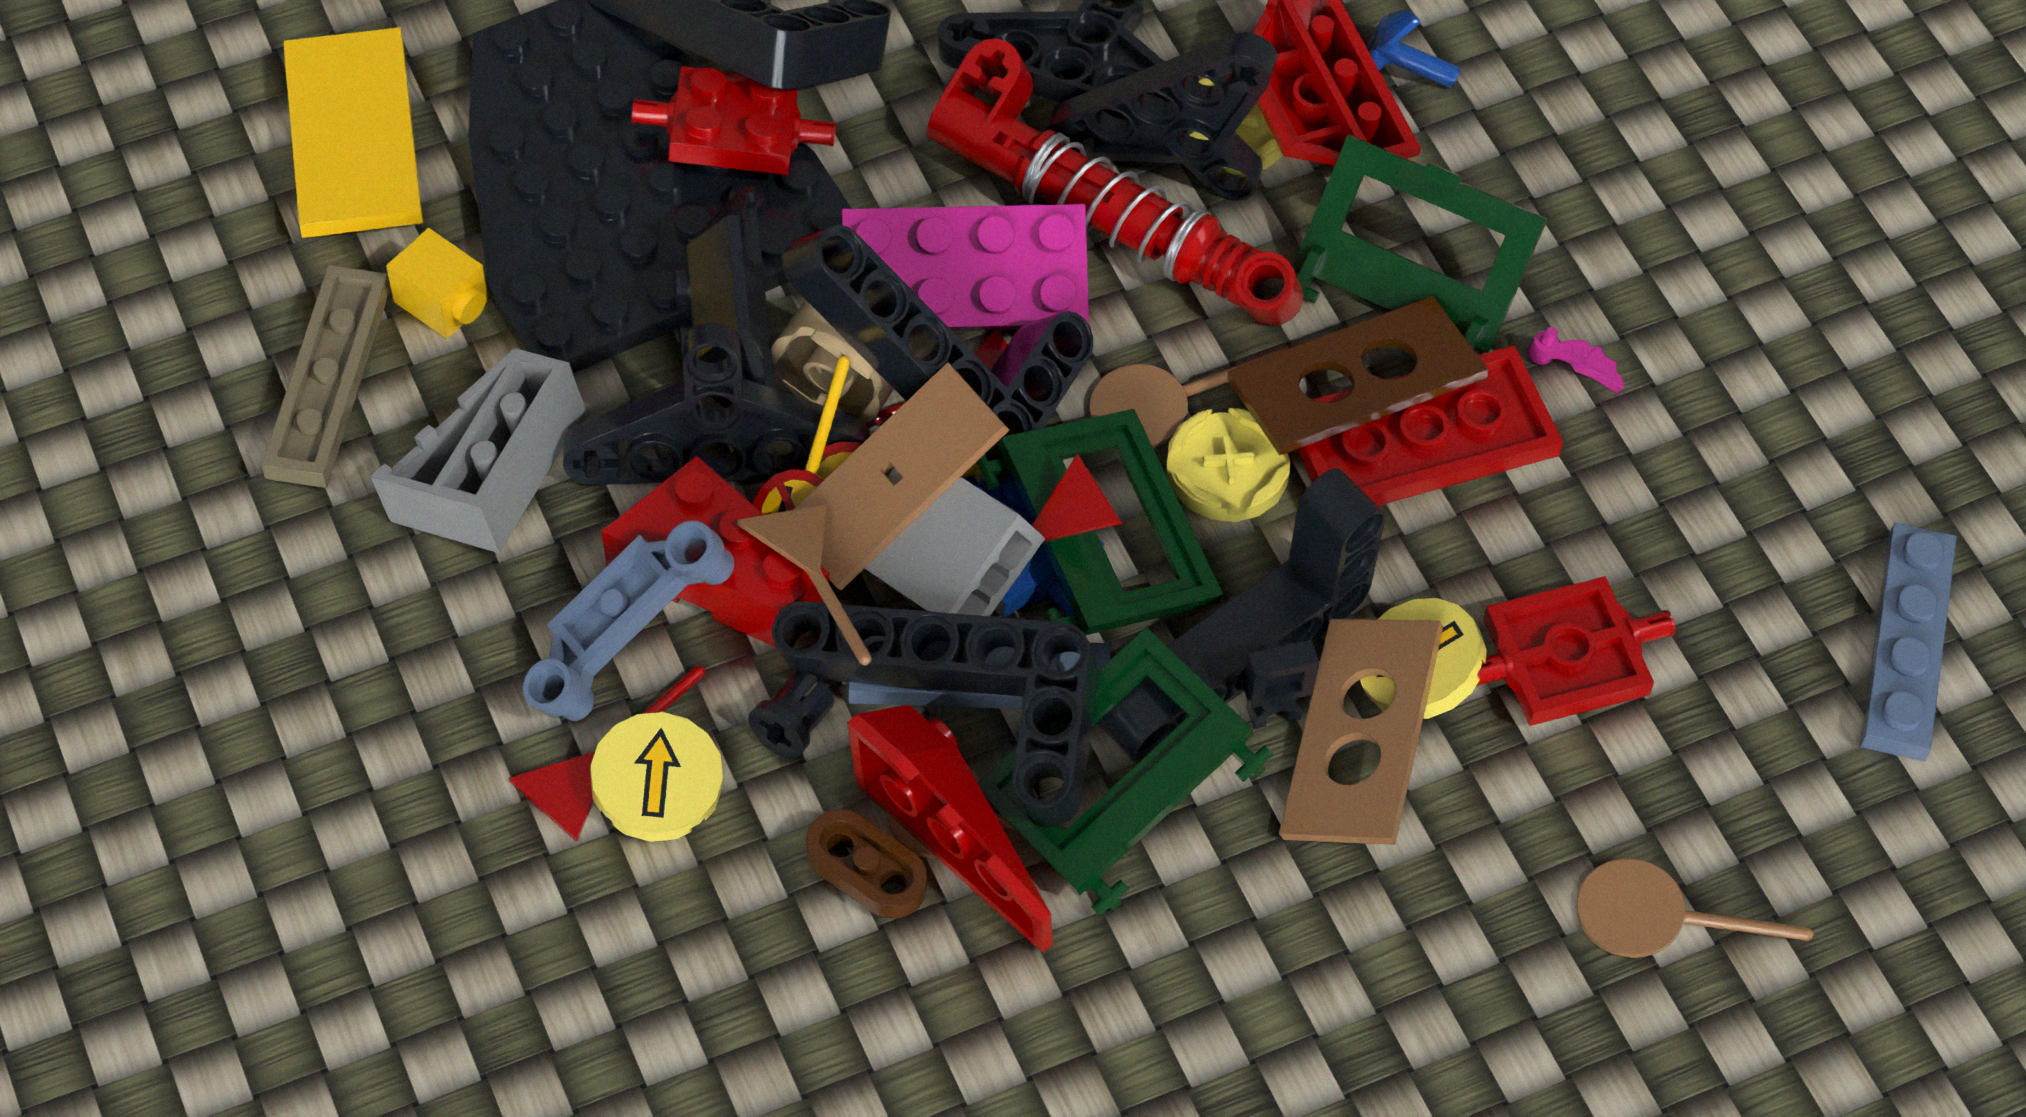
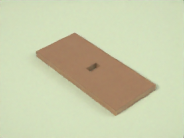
(929, 444)

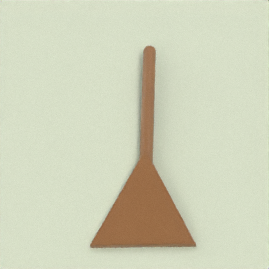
(800, 538)

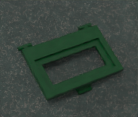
(1397, 281)
(1080, 560)
(1150, 787)

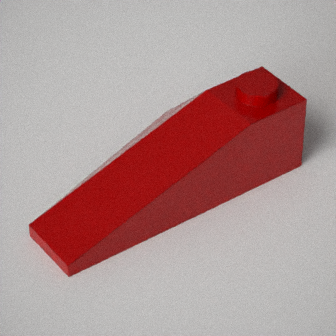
(927, 787)

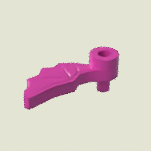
(1582, 357)

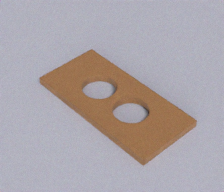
(1373, 808)

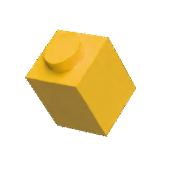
(438, 283)

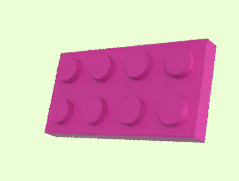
(984, 262)

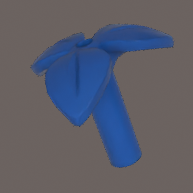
(1387, 49)

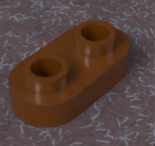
(871, 864)

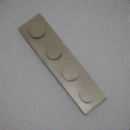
(326, 377)

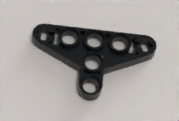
(1055, 46)
(1156, 128)
(684, 427)

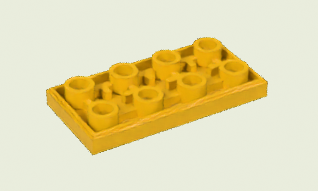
(352, 132)

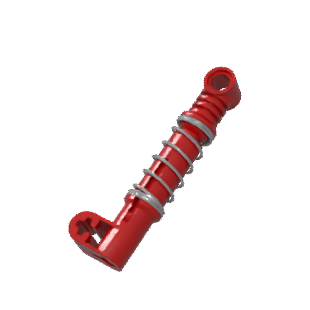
(1052, 172)

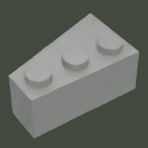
(488, 456)

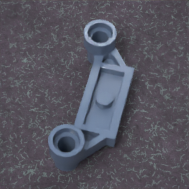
(616, 610)

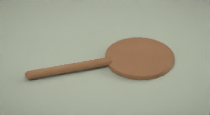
(1154, 395)
(1640, 910)

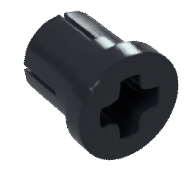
(789, 716)

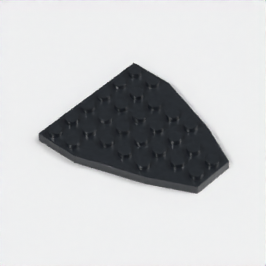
(583, 203)

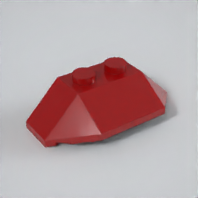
(1326, 85)

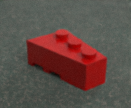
(761, 577)

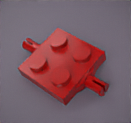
(732, 122)
(1570, 650)

